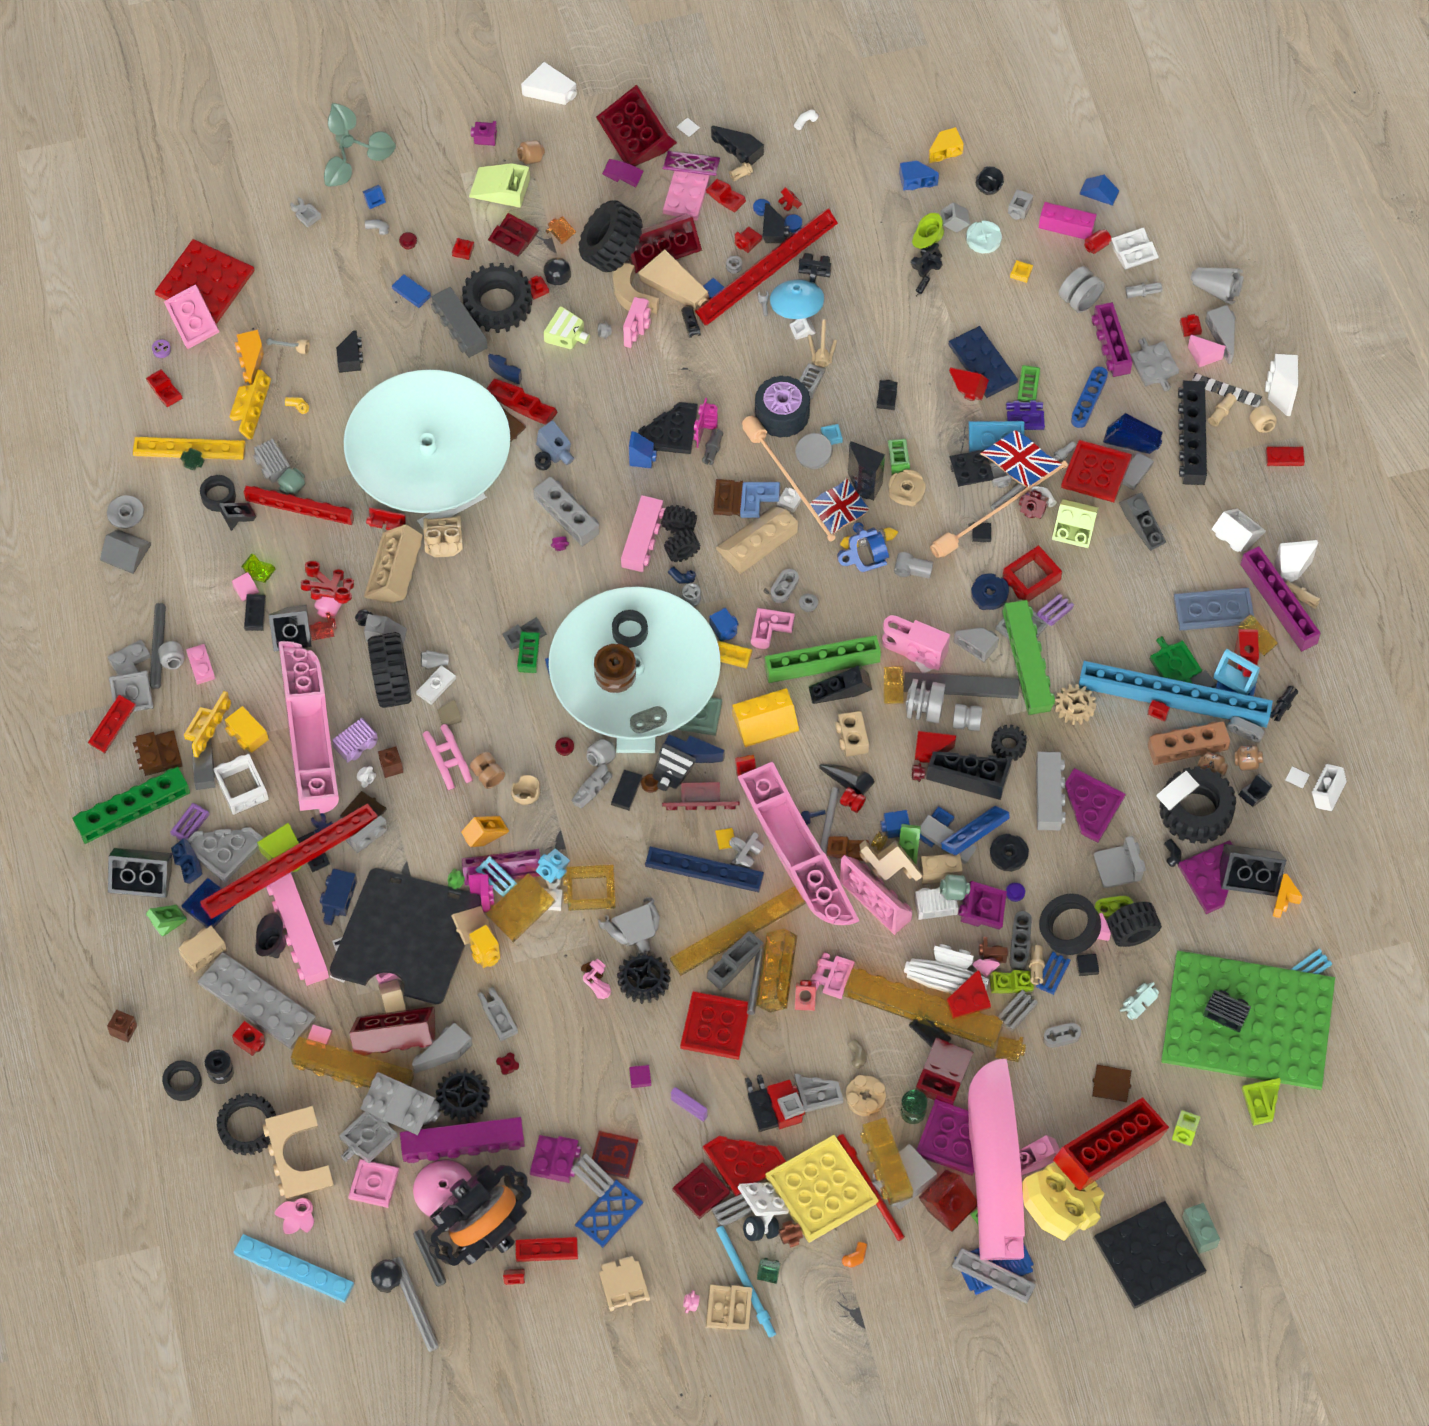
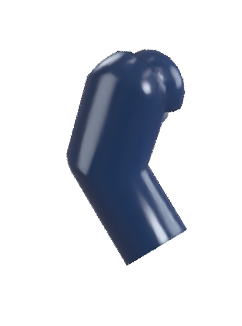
(682, 578)

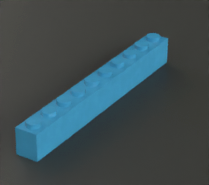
(1174, 693)

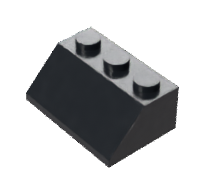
(865, 470)
(1251, 870)
(139, 872)

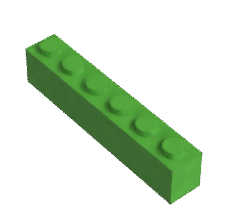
(1027, 657)
(822, 659)

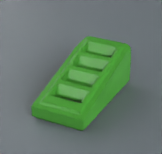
(1029, 370)
(896, 462)

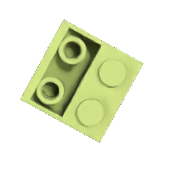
(1075, 523)

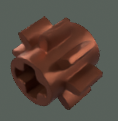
(790, 1233)

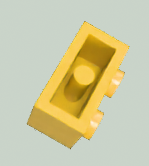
(484, 947)

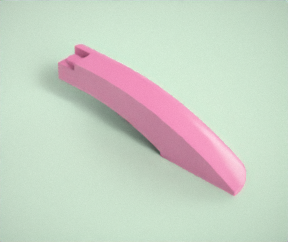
(308, 728)
(796, 846)
(996, 1163)

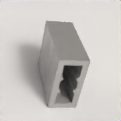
(918, 1172)

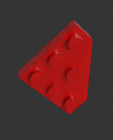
(742, 1160)

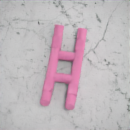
(443, 766)

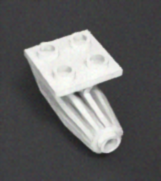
(946, 972)

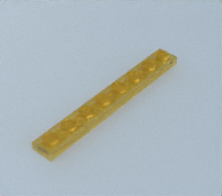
(734, 931)

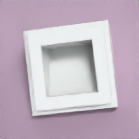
(802, 328)

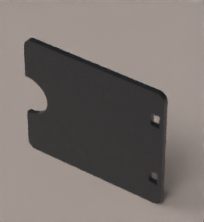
(404, 933)

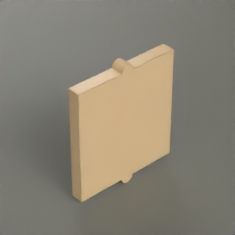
(469, 921)

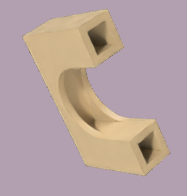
(279, 1130)

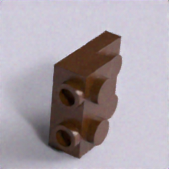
(157, 752)

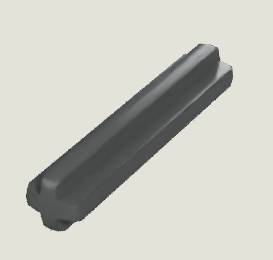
(431, 1262)

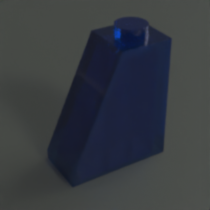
(1133, 435)

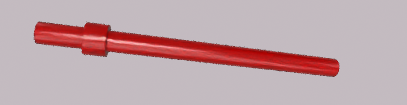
(850, 1150)

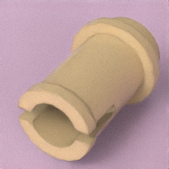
(741, 171)

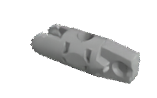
(592, 786)

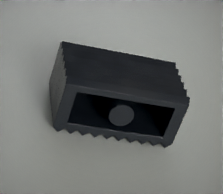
(1227, 1010)

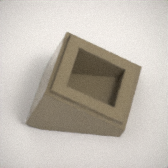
(449, 713)

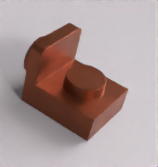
(998, 952)

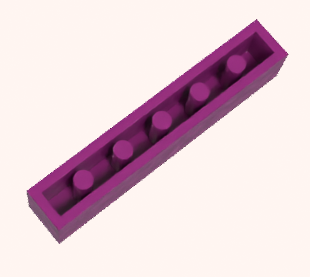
(1280, 598)
(462, 1139)

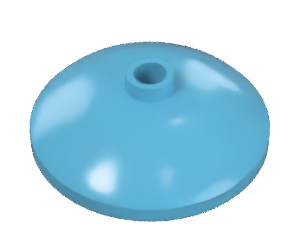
(797, 299)

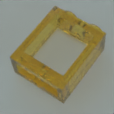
(585, 872)

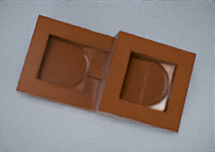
(840, 846)

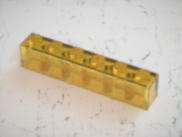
(344, 1065)

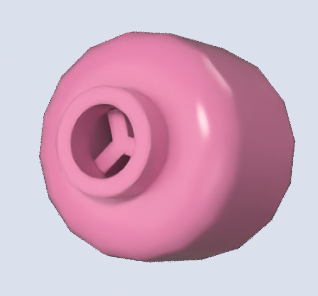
(325, 605)

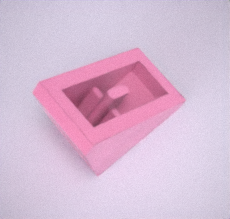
(1205, 351)

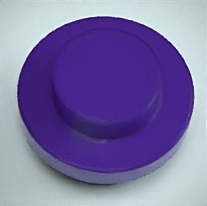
(1015, 892)

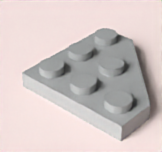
(224, 849)

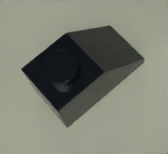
(774, 226)

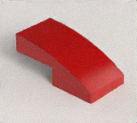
(725, 196)
(164, 388)

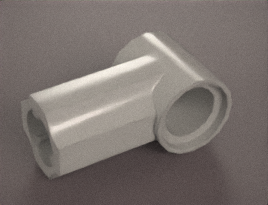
(908, 565)

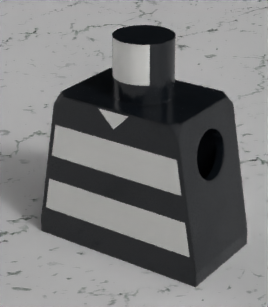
(672, 767)

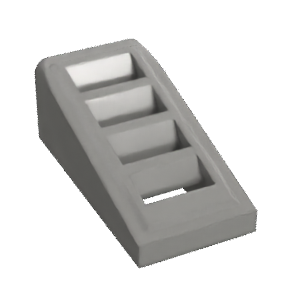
(804, 376)

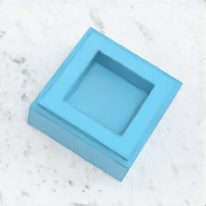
(832, 433)

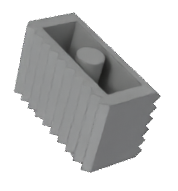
(271, 460)

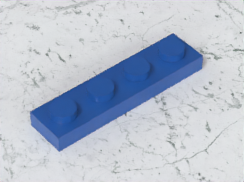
(975, 830)

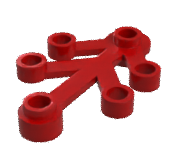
(340, 594)

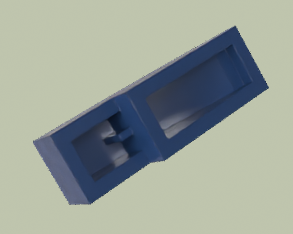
(697, 749)

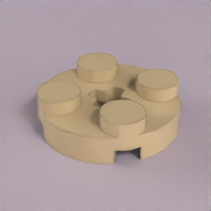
(905, 478)
(870, 1105)

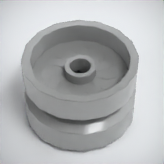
(1081, 289)

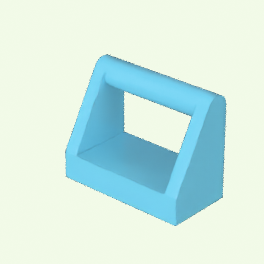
(1233, 677)

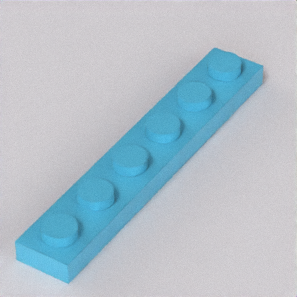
(293, 1268)

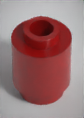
(1097, 241)

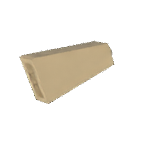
(673, 280)

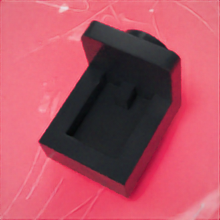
(1256, 791)

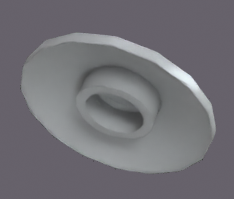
(125, 505)

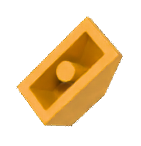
(484, 830)

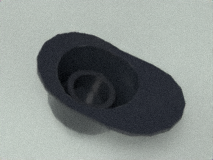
(270, 936)

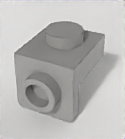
(1000, 479)

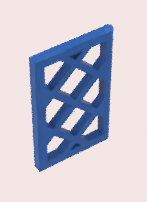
(612, 1229)

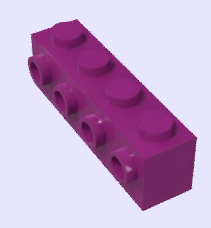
(1112, 339)

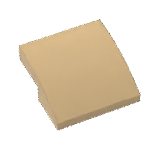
(729, 1307)

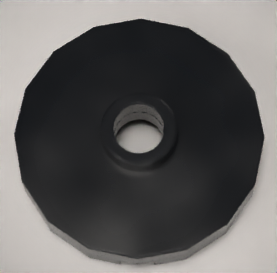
(1012, 844)

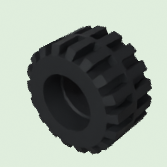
(1134, 924)

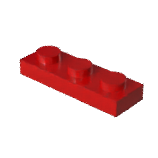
(111, 724)
(546, 1249)

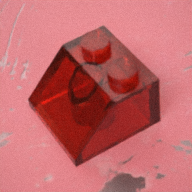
(949, 1200)

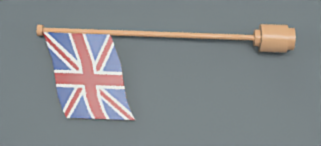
(1017, 458)
(832, 508)

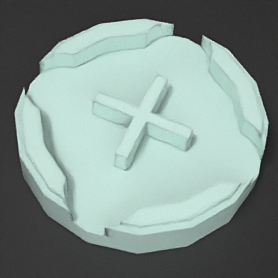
(983, 237)

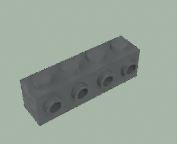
(459, 322)

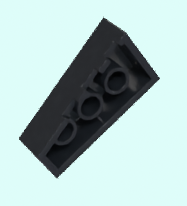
(970, 773)

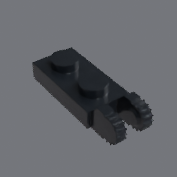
(761, 1105)

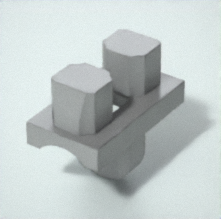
(742, 848)

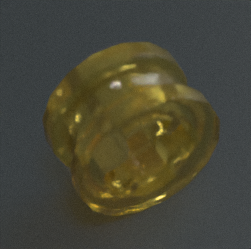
(879, 841)

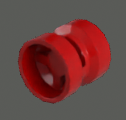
(852, 800)

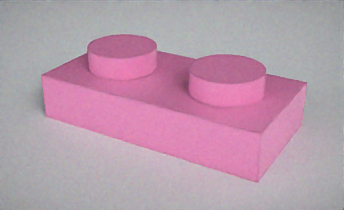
(200, 664)

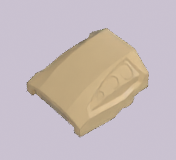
(443, 536)

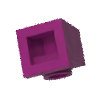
(484, 133)

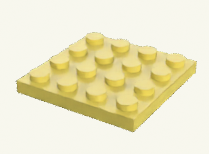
(821, 1188)

